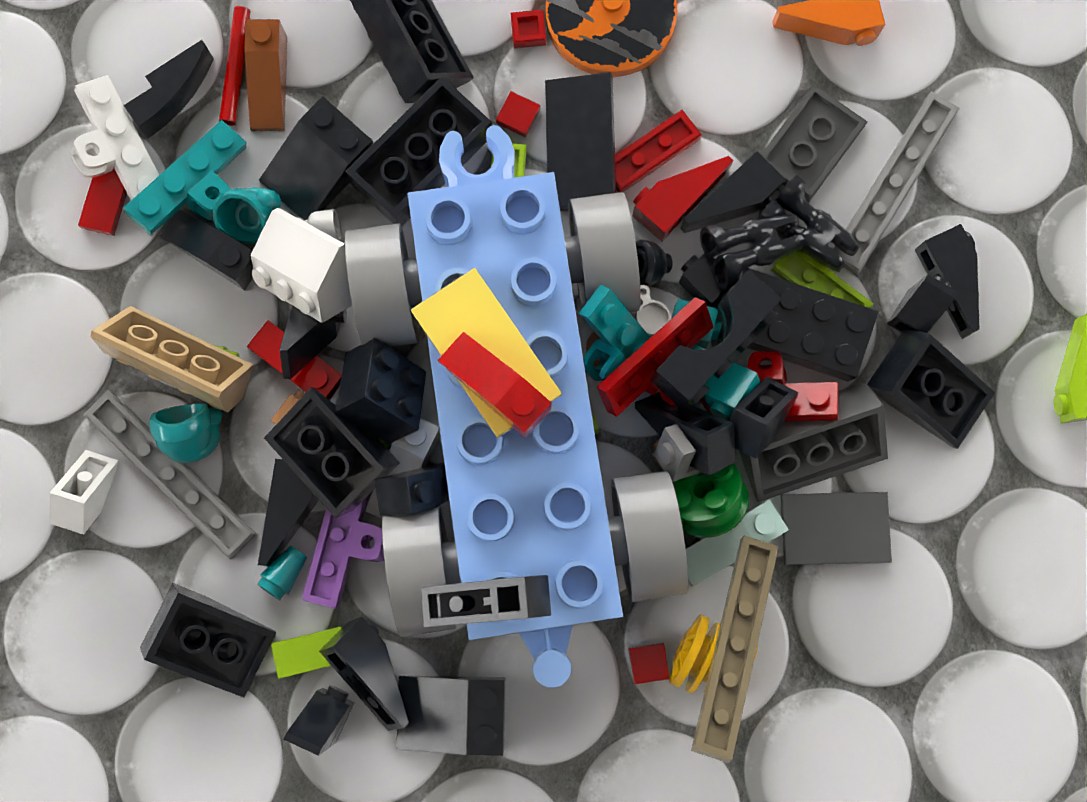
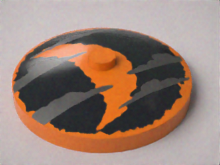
(611, 33)

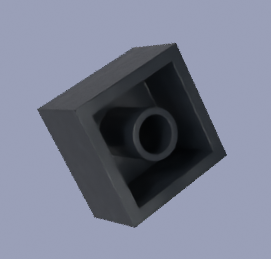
(381, 391)

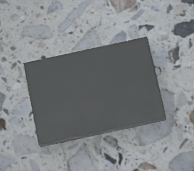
(813, 139)
(836, 528)

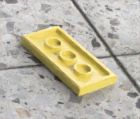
(472, 308)

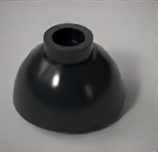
(652, 262)

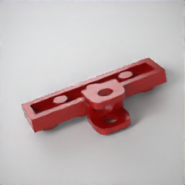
(633, 375)
(813, 401)

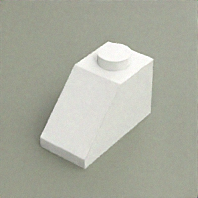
(82, 492)

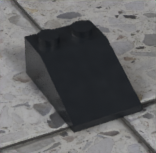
(314, 159)
(931, 387)
(330, 453)
(206, 641)
(453, 714)

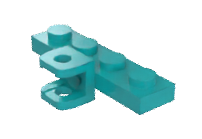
(188, 180)
(616, 328)

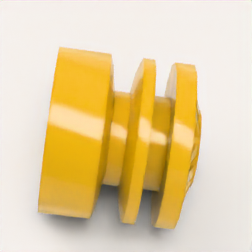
(695, 654)

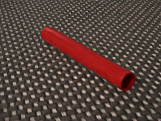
(234, 67)

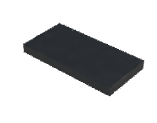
(581, 136)

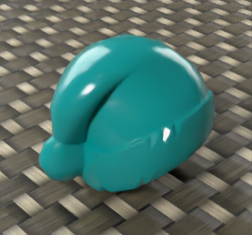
(245, 212)
(186, 431)

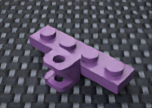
(336, 545)

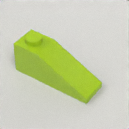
(1071, 385)

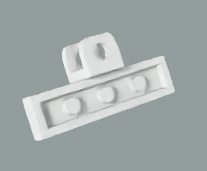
(113, 141)

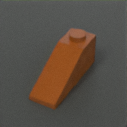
(266, 73)

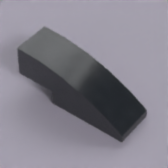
(171, 89)

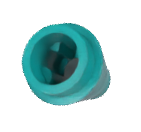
(282, 573)

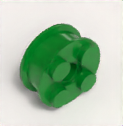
(721, 508)

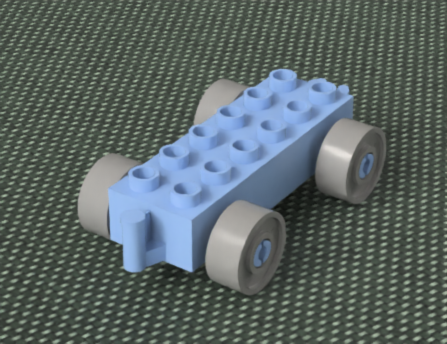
(513, 498)

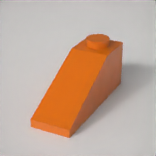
(833, 20)

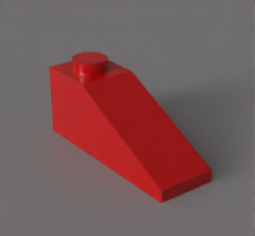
(675, 197)
(315, 374)
(496, 384)

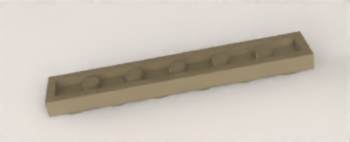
(735, 650)

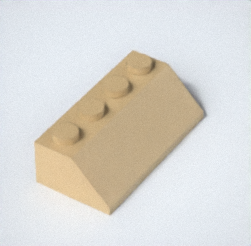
(174, 357)

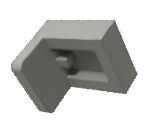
(675, 453)

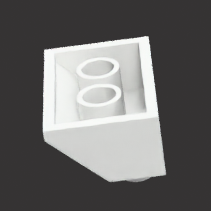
(302, 266)

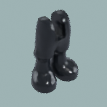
(820, 226)
(760, 234)

